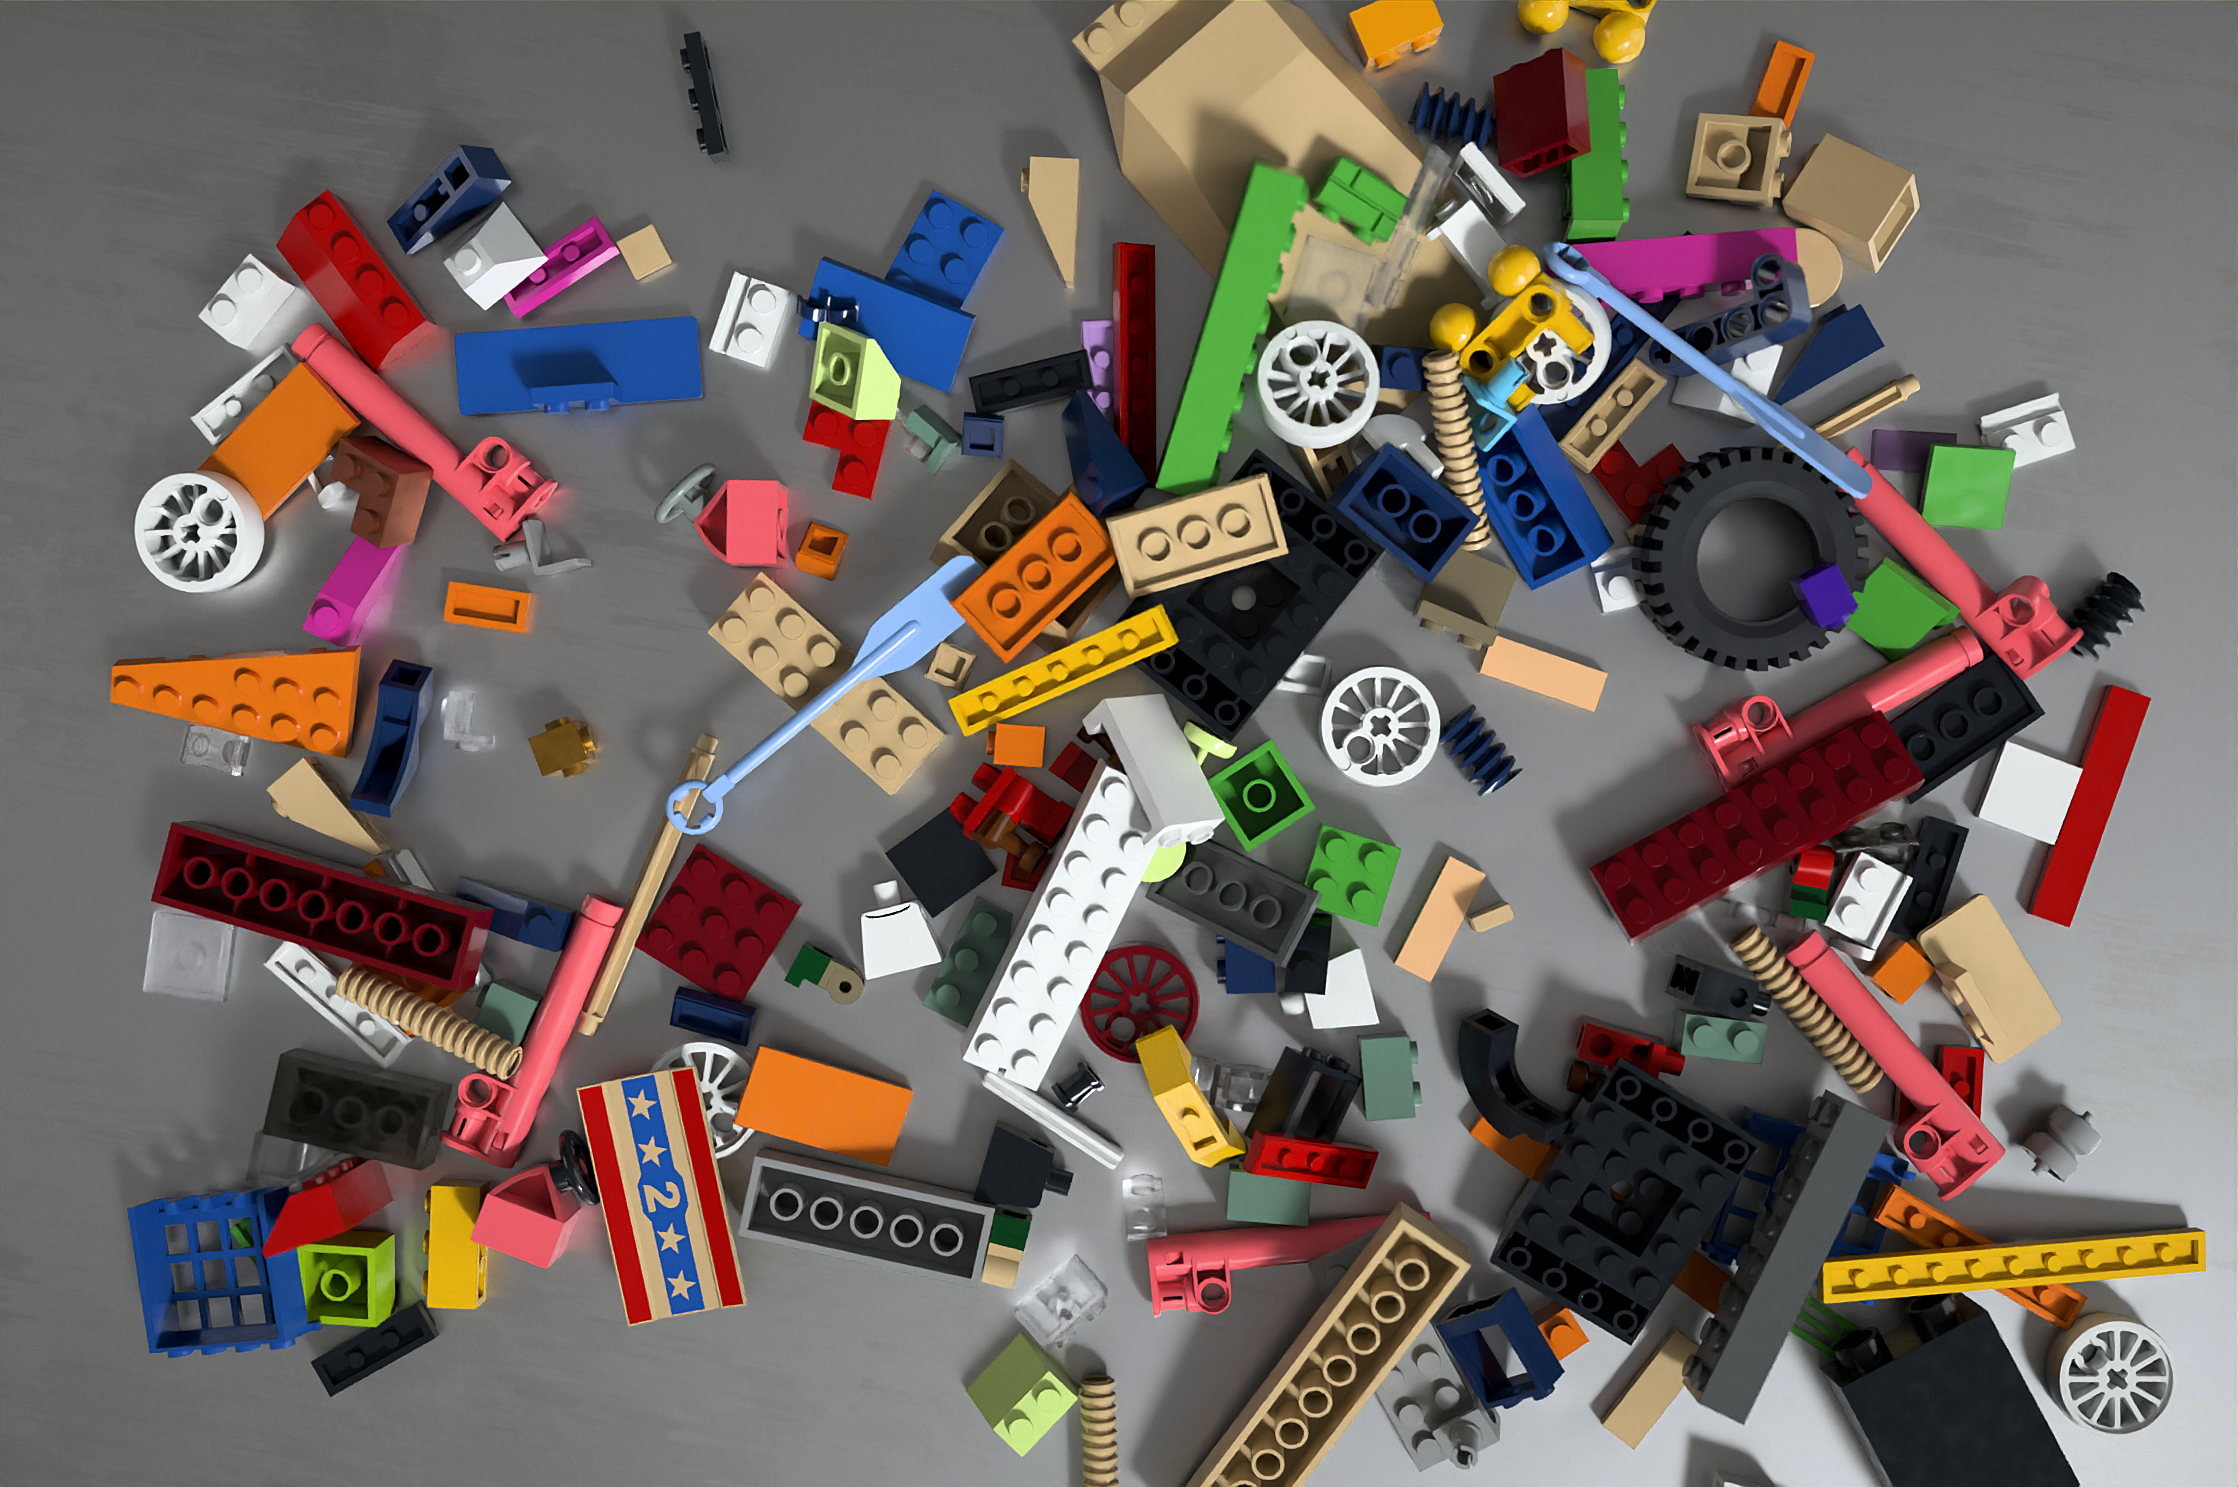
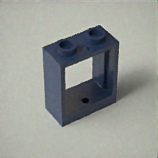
(1478, 1362)

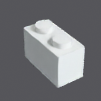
(247, 301)

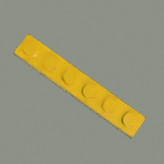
(1063, 670)

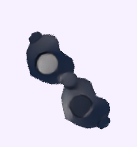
(826, 312)

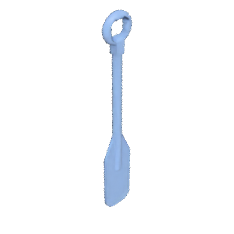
(1767, 413)
(891, 644)

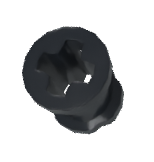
(1077, 1086)

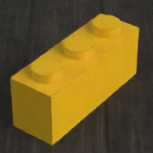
(455, 1263)

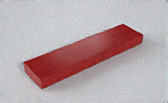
(1310, 1159)

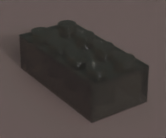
(357, 1109)

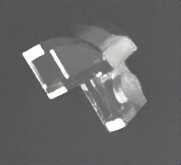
(1230, 1084)

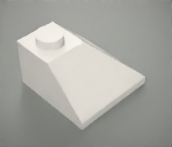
(493, 256)

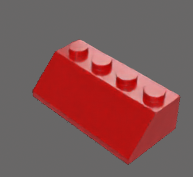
(354, 282)
(330, 1204)

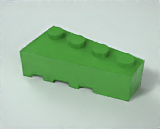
(1594, 191)

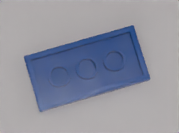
(913, 330)

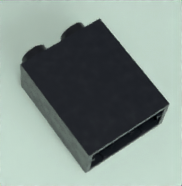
(1944, 1402)

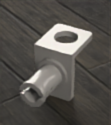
(535, 551)
(1468, 1434)

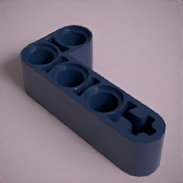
(1762, 313)

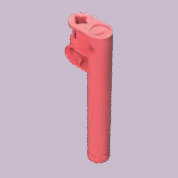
(488, 492)
(2018, 632)
(1752, 749)
(499, 1124)
(1952, 1131)
(1190, 1261)

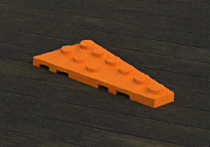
(263, 694)

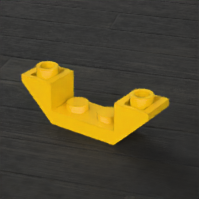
(1183, 1103)

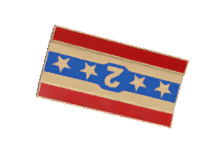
(661, 1194)

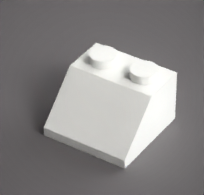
(1705, 398)

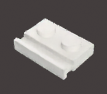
(750, 320)
(2032, 429)
(1615, 579)
(1866, 900)

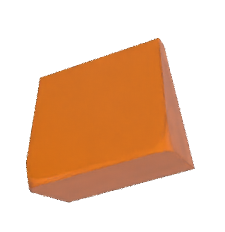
(821, 551)

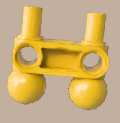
(1617, 35)
(1514, 274)

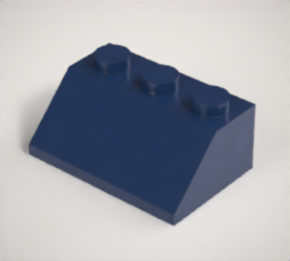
(1404, 511)

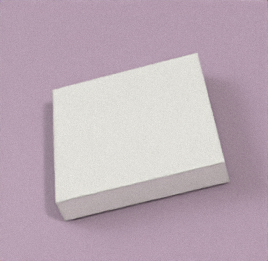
(1487, 185)
(2028, 792)

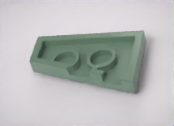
(970, 962)

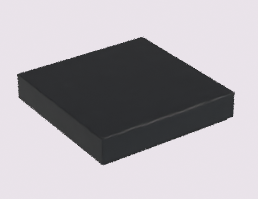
(941, 863)

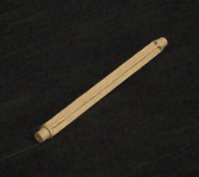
(1846, 419)
(644, 893)

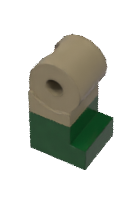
(832, 974)

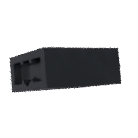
(1287, 1086)

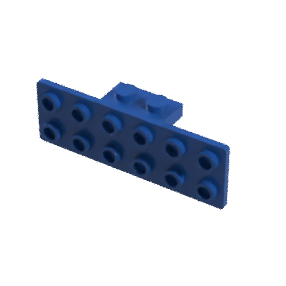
(578, 366)

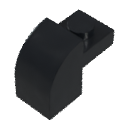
(1309, 962)

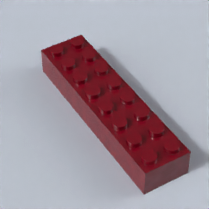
(1756, 827)
(322, 905)

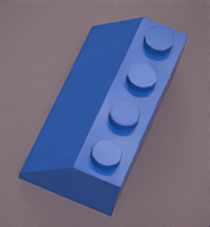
(1538, 502)

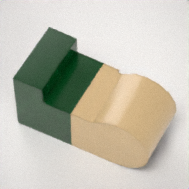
(1006, 1247)

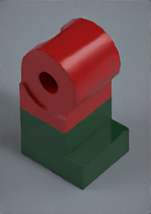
(1808, 883)

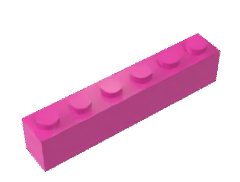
(1685, 263)

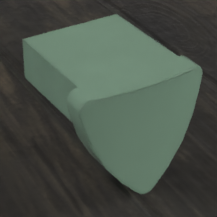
(935, 433)

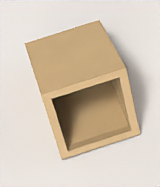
(1852, 200)

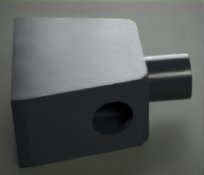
(1716, 989)
(1019, 1170)

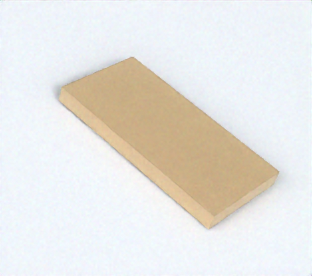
(1197, 535)

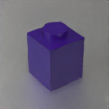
(1824, 595)

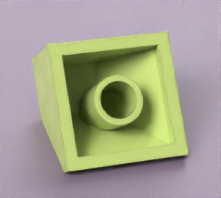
(853, 374)

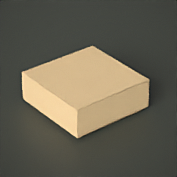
(644, 252)
(951, 666)
(1490, 917)

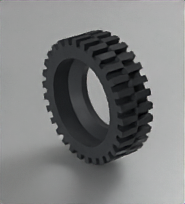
(1673, 541)

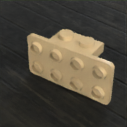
(1988, 979)

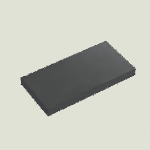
(1238, 900)

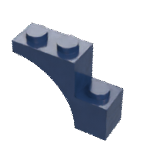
(394, 747)

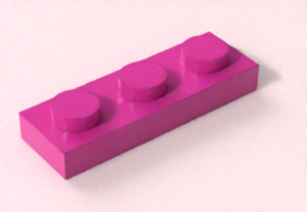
(568, 262)

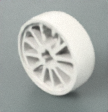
(1305, 337)
(1551, 390)
(236, 507)
(1339, 756)
(726, 1141)
(2140, 1418)

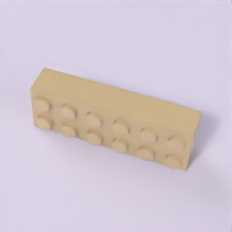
(803, 657)

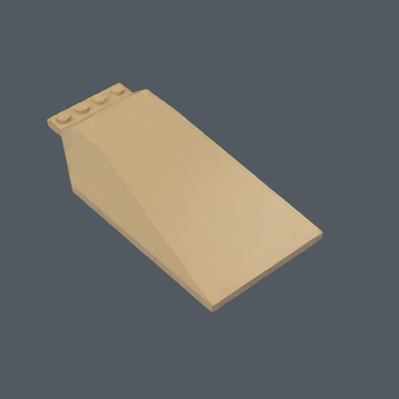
(1226, 80)

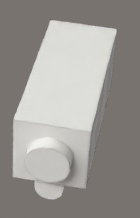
(1470, 242)

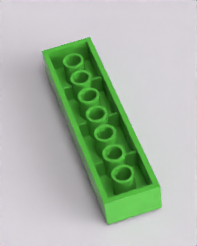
(1230, 325)

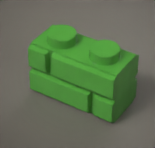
(1359, 200)

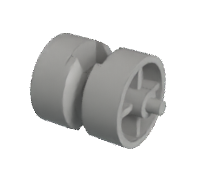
(2067, 1136)

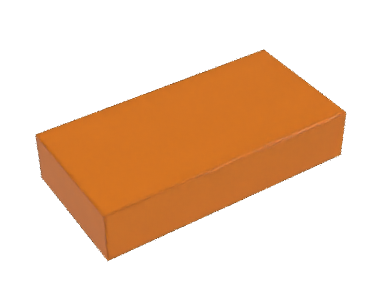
(1782, 82)
(487, 607)

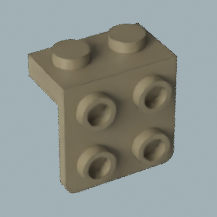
(1466, 599)

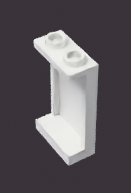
(1159, 768)

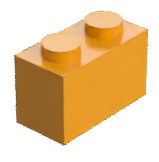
(1393, 27)

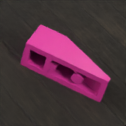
(350, 593)

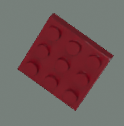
(718, 925)

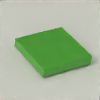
(1966, 485)
(1895, 610)

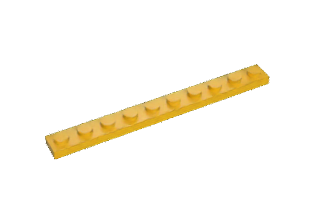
(2011, 1265)

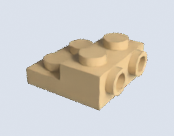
(1738, 159)

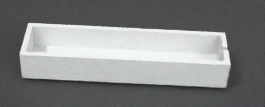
(1063, 932)

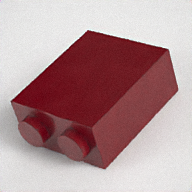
(1542, 113)

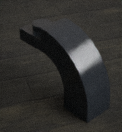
(1494, 1084)

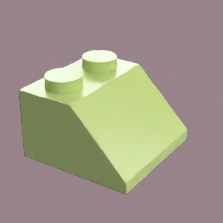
(1022, 1394)

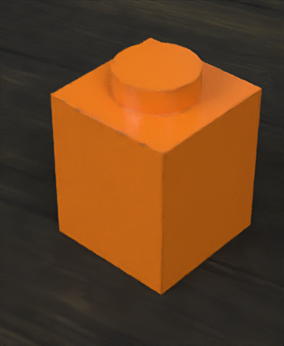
(1017, 745)
(1899, 970)
(1559, 1329)

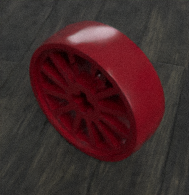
(1119, 1047)

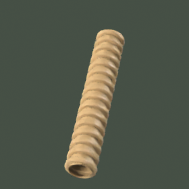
(1455, 441)
(1806, 1009)
(428, 1021)
(1099, 1431)

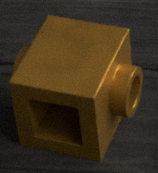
(564, 747)

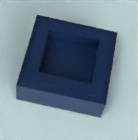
(982, 435)

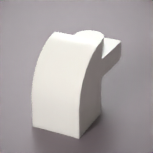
(1403, 434)

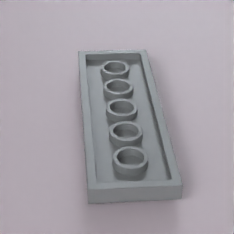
(1423, 1384)

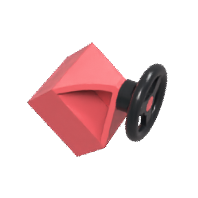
(534, 1208)

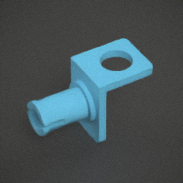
(1493, 398)

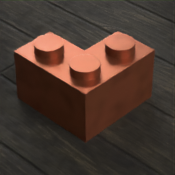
(389, 486)

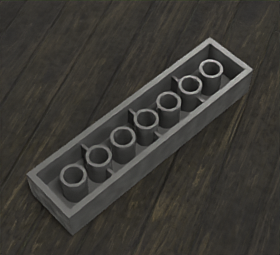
(1783, 1255)

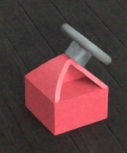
(740, 523)

